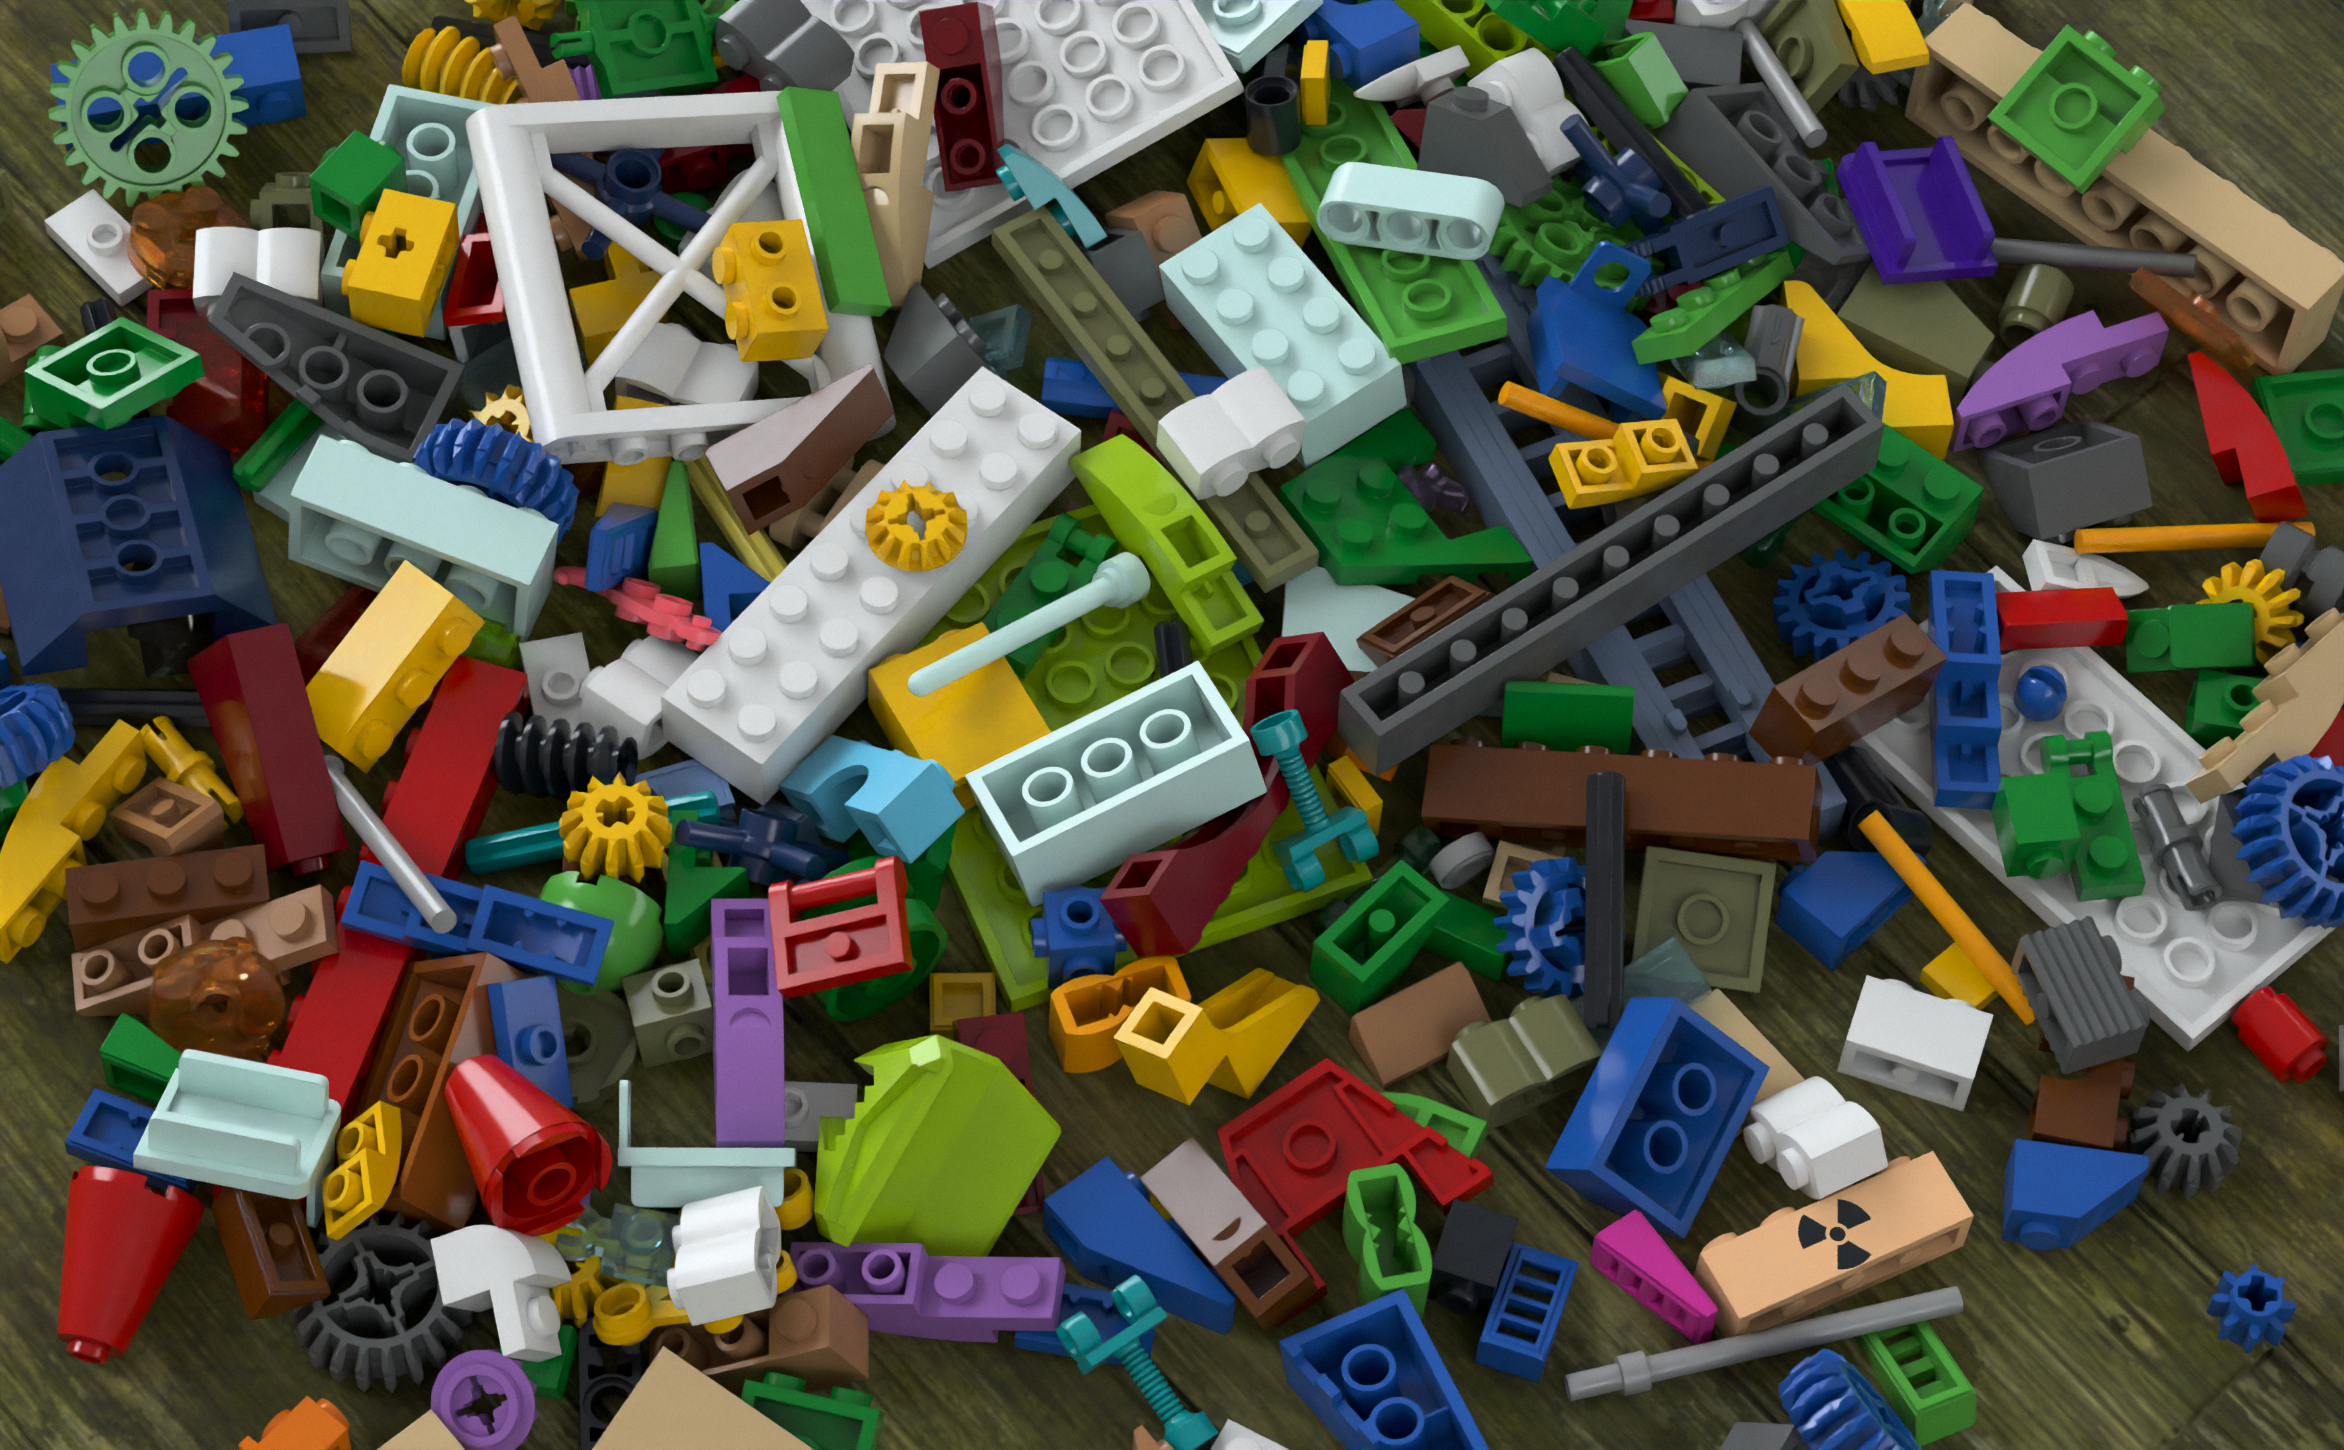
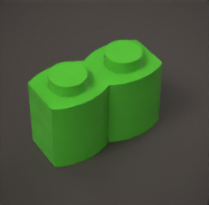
(1641, 77)
(1383, 1235)

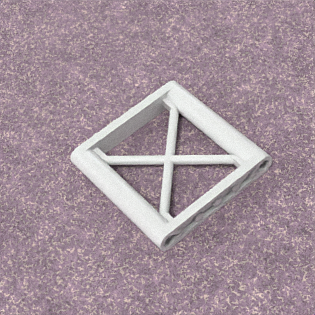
(515, 169)

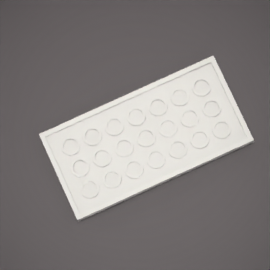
(2184, 962)

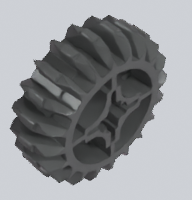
(337, 1329)

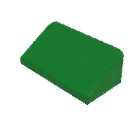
(1567, 715)
(1469, 936)

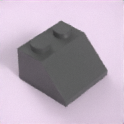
(2068, 479)

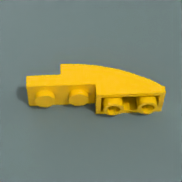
(49, 828)

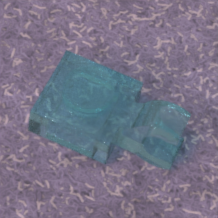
(1006, 337)

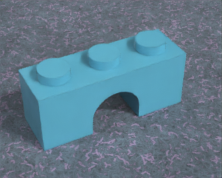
(888, 795)

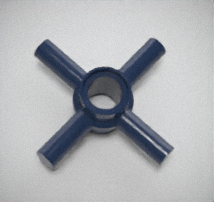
(1617, 185)
(629, 188)
(763, 846)

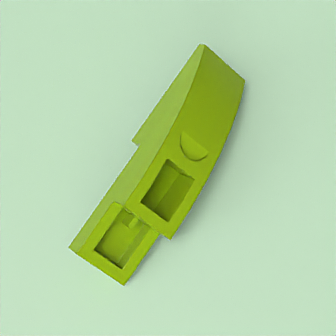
(1173, 537)

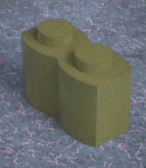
(1523, 1059)

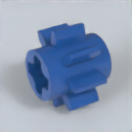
(2251, 1308)

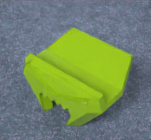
(931, 1150)

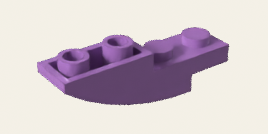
(2036, 377)
(746, 1027)
(935, 1295)

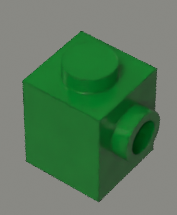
(353, 180)
(2218, 705)
(2036, 825)

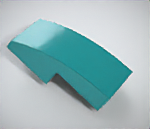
(1030, 178)

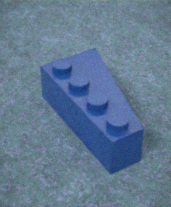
(1379, 1380)

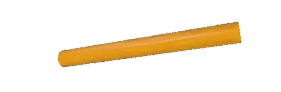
(1564, 415)
(2178, 537)
(1947, 912)

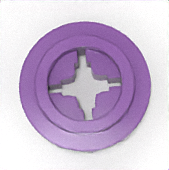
(459, 1386)

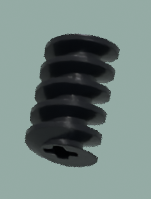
(555, 763)

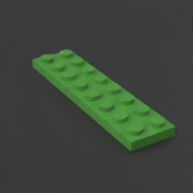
(1407, 299)

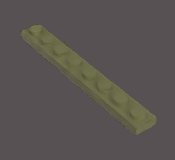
(1144, 386)

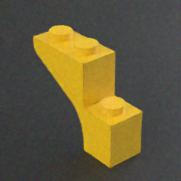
(1831, 354)
(1221, 1041)

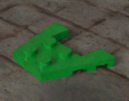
(1375, 528)

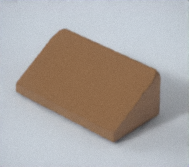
(1416, 1024)

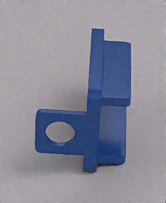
(1587, 337)

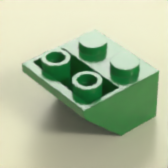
(1907, 506)

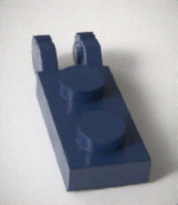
(1713, 239)

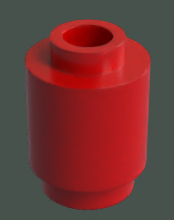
(2281, 1036)

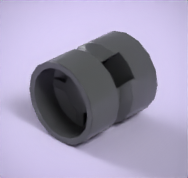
(2297, 554)

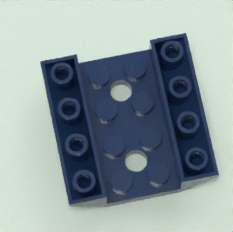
(74, 533)

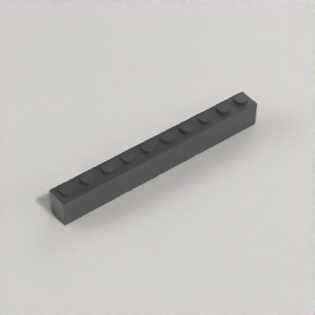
(1608, 579)

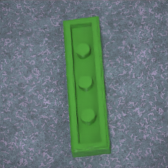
(833, 202)

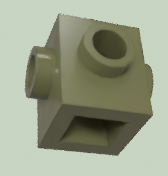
(271, 207)
(671, 1012)

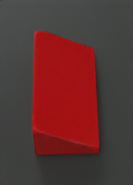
(2060, 618)

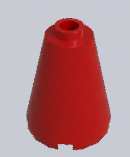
(524, 1147)
(117, 1257)

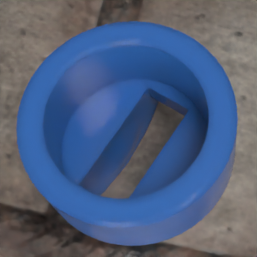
(2040, 693)

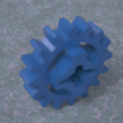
(1837, 602)
(1542, 904)

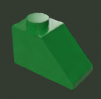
(1376, 938)

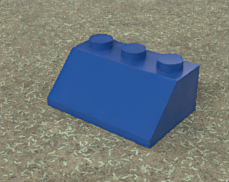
(1658, 1115)

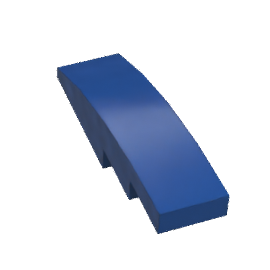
(1965, 692)
(511, 926)

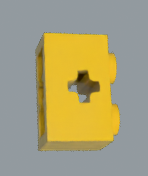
(401, 262)

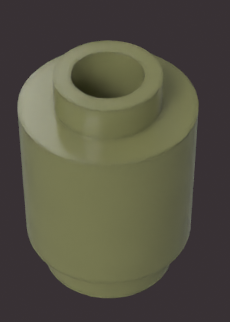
(2034, 303)

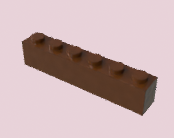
(1669, 800)

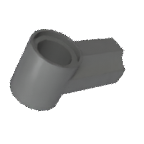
(1773, 343)

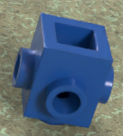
(1075, 935)

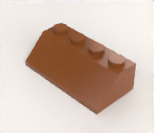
(432, 1028)

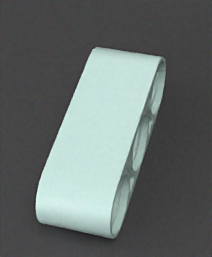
(1410, 211)

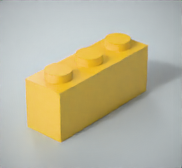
(389, 665)

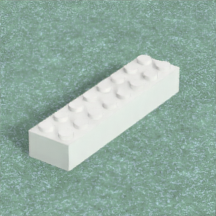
(806, 643)

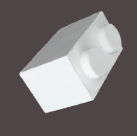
(1915, 1042)

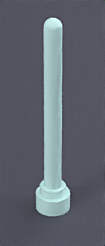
(1115, 584)

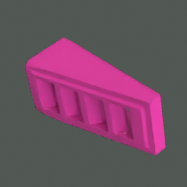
(1649, 1271)

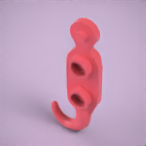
(643, 604)

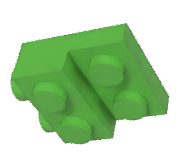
(2078, 107)

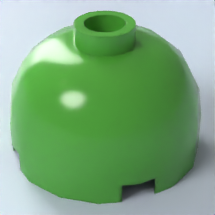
(636, 929)

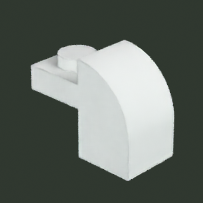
(512, 1275)

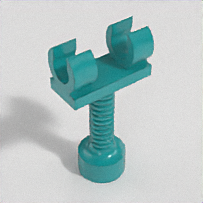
(1281, 737)
(1140, 1309)

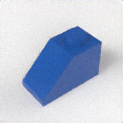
(1840, 902)
(2065, 1191)

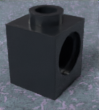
(1471, 1258)

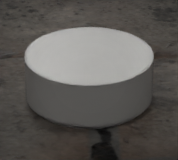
(1462, 860)

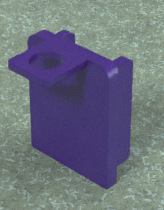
(1918, 212)

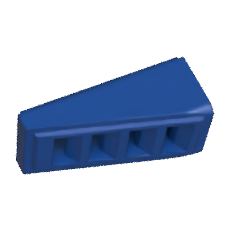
(620, 545)
(1512, 1353)

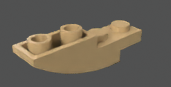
(891, 162)
(2294, 711)

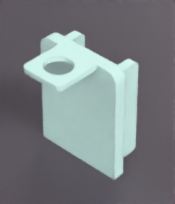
(244, 1128)
(685, 1175)

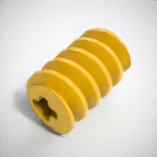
(456, 68)

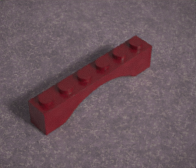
(1171, 893)

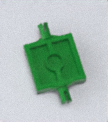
(643, 46)

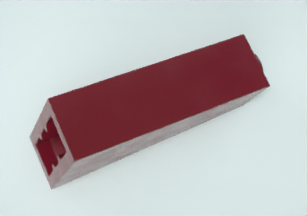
(271, 746)

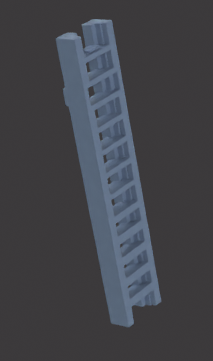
(1507, 493)

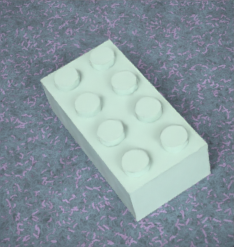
(438, 164)
(1264, 303)
(369, 515)
(1116, 783)

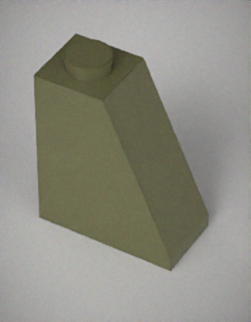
(1919, 330)

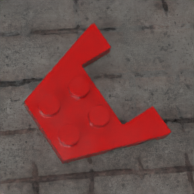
(1306, 1138)

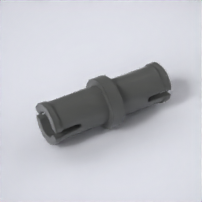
(2177, 847)

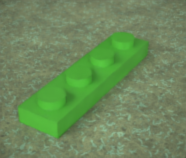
(1711, 308)

